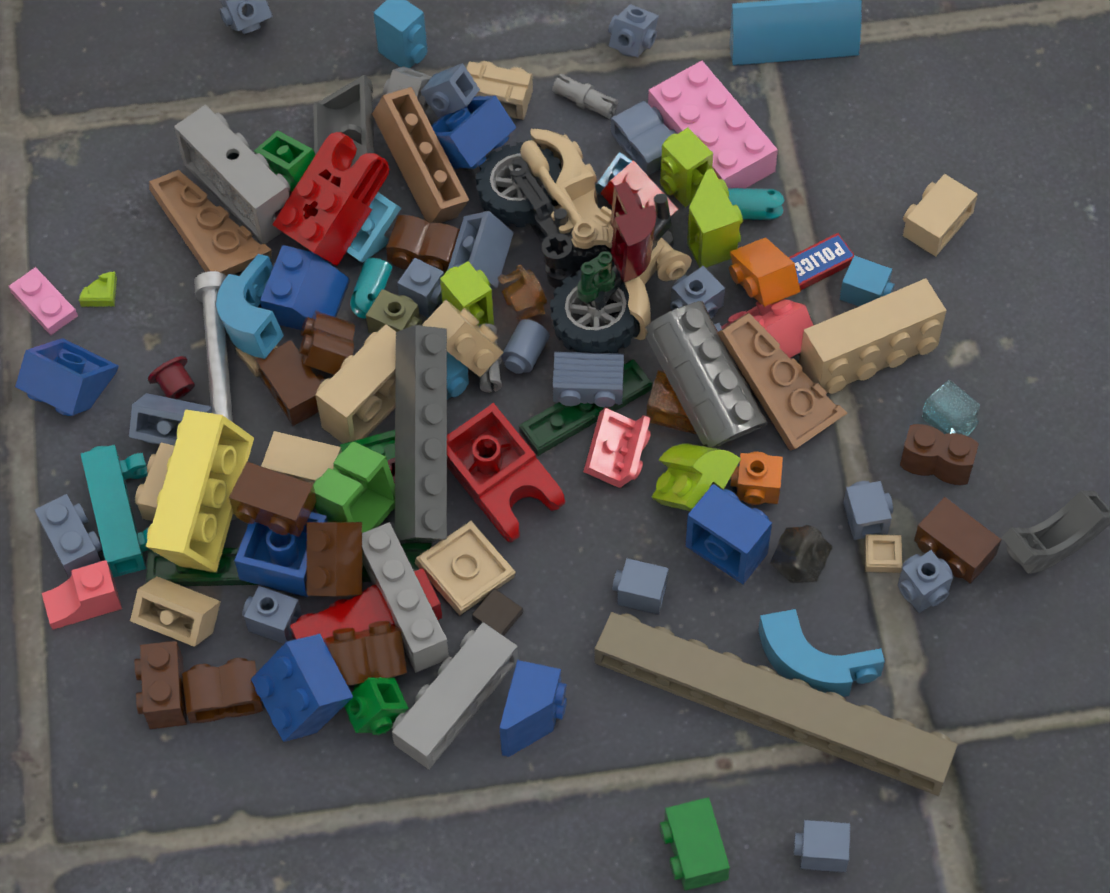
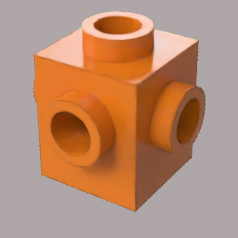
(758, 478)

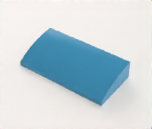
(794, 30)

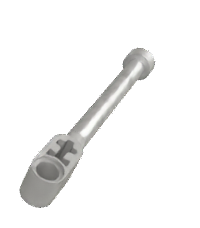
(206, 291)

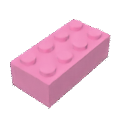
(707, 108)

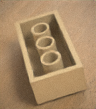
(873, 337)

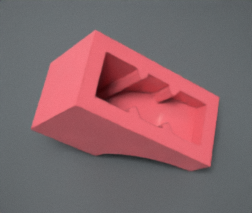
(83, 596)

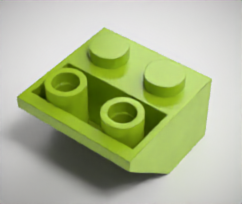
(713, 222)

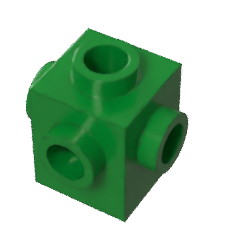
(375, 705)

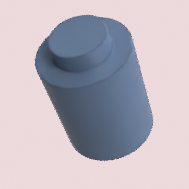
(525, 346)

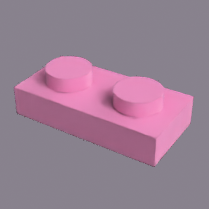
(43, 301)

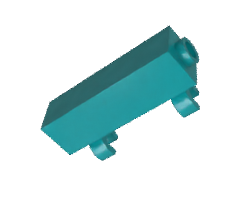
(112, 507)

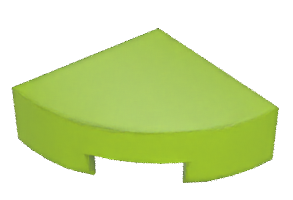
(100, 292)

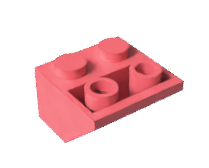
(783, 321)

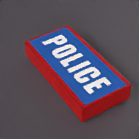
(821, 260)

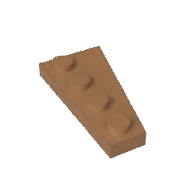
(205, 228)
(785, 392)

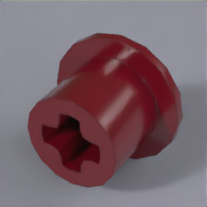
(173, 378)

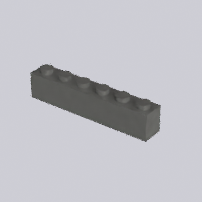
(421, 434)

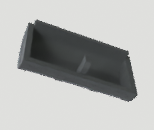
(347, 112)
(704, 375)

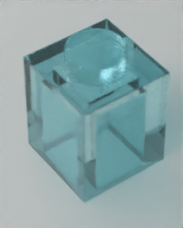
(951, 410)

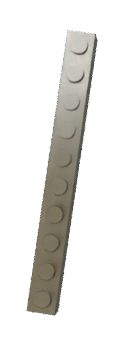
(775, 702)

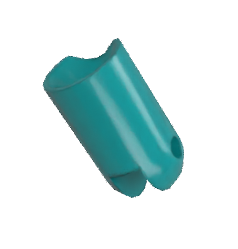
(757, 203)
(369, 285)

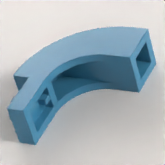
(237, 303)
(796, 658)

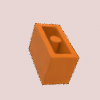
(764, 272)

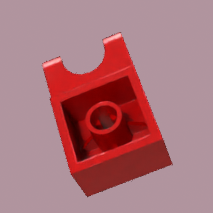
(332, 198)
(504, 476)

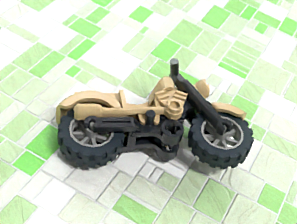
(574, 233)

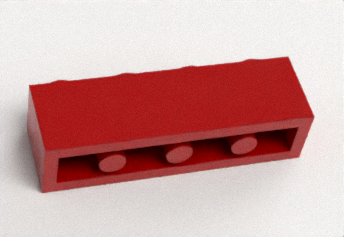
(357, 612)

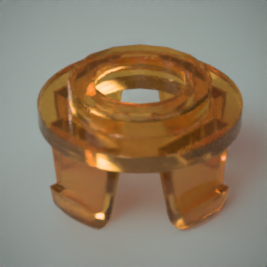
(524, 292)

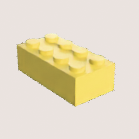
(194, 500)

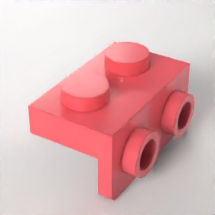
(617, 448)

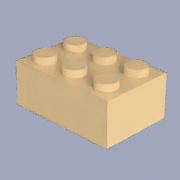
(361, 390)

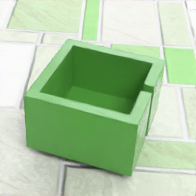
(356, 488)

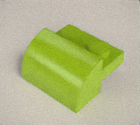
(691, 474)

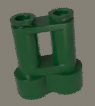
(596, 277)

